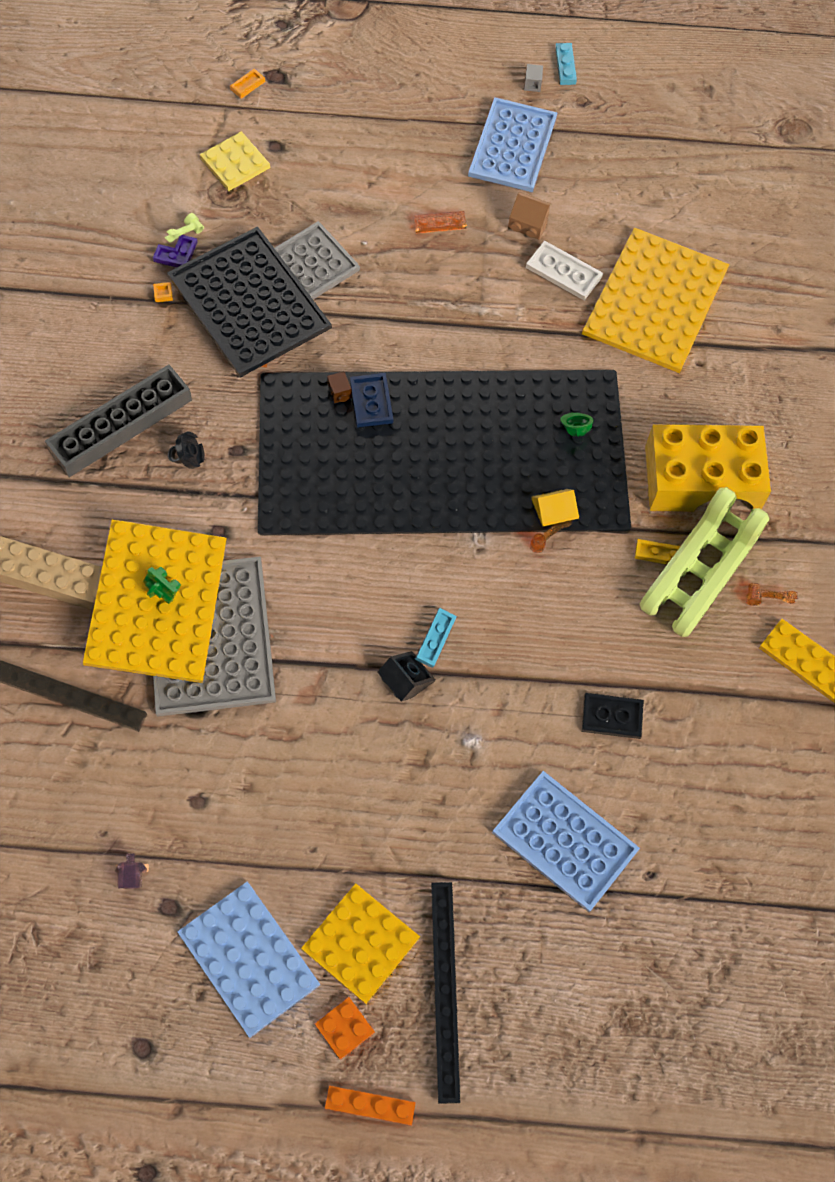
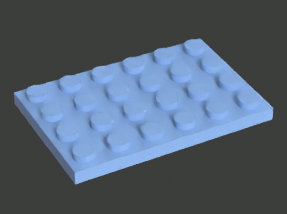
(513, 144)
(566, 841)
(248, 959)

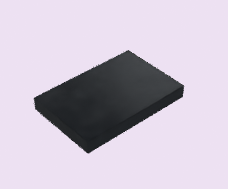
(612, 715)

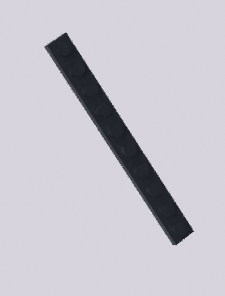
(445, 994)

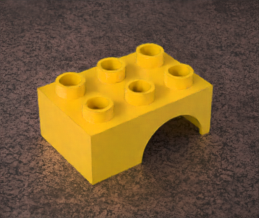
(694, 461)

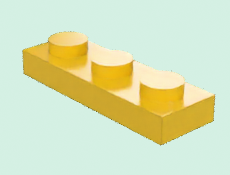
(654, 551)

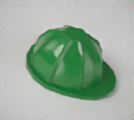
(577, 423)

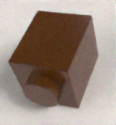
(339, 387)

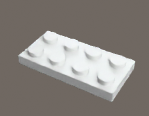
(564, 270)

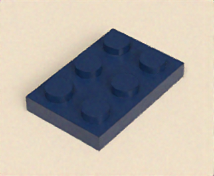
(371, 400)

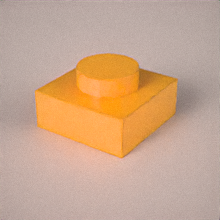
(163, 292)

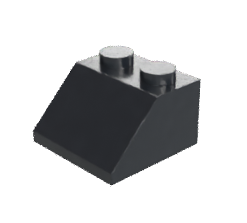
(405, 675)

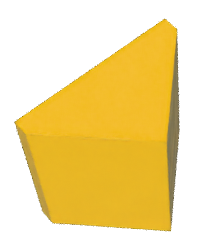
(556, 507)

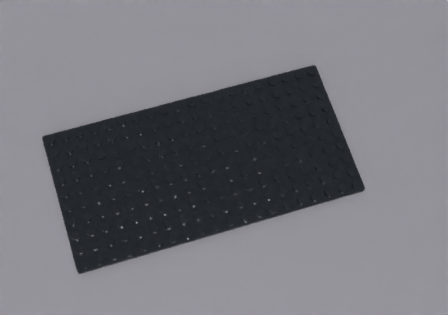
(453, 461)

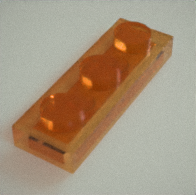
(440, 222)

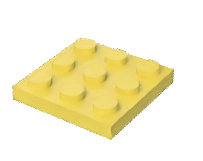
(235, 161)

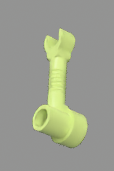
(191, 222)

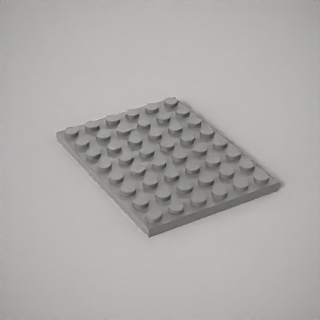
(238, 651)

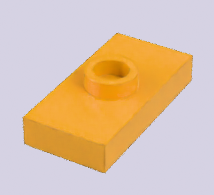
(247, 83)

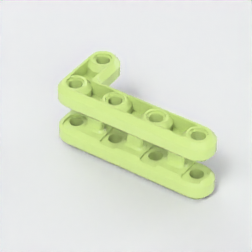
(687, 560)

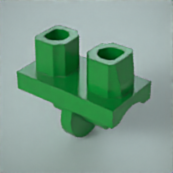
(159, 586)

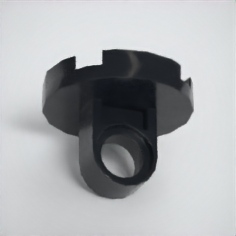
(188, 451)

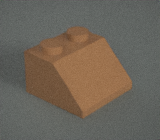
(529, 215)

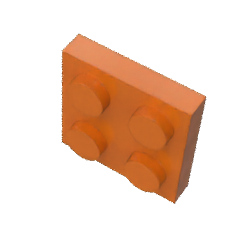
(344, 1028)

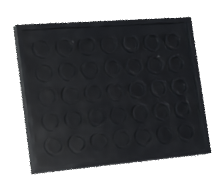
(249, 301)

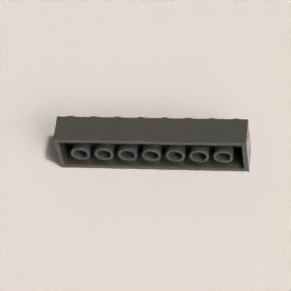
(118, 420)

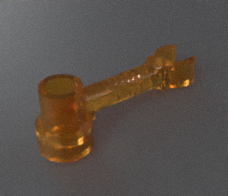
(538, 547)
(755, 595)

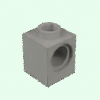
(533, 78)

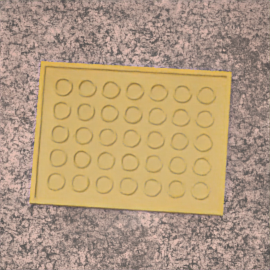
(656, 300)
(144, 632)

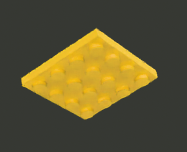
(360, 943)

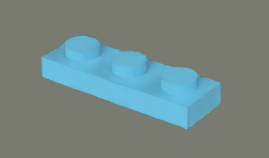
(565, 64)
(435, 638)

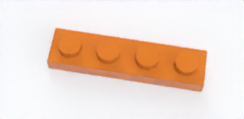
(370, 1105)

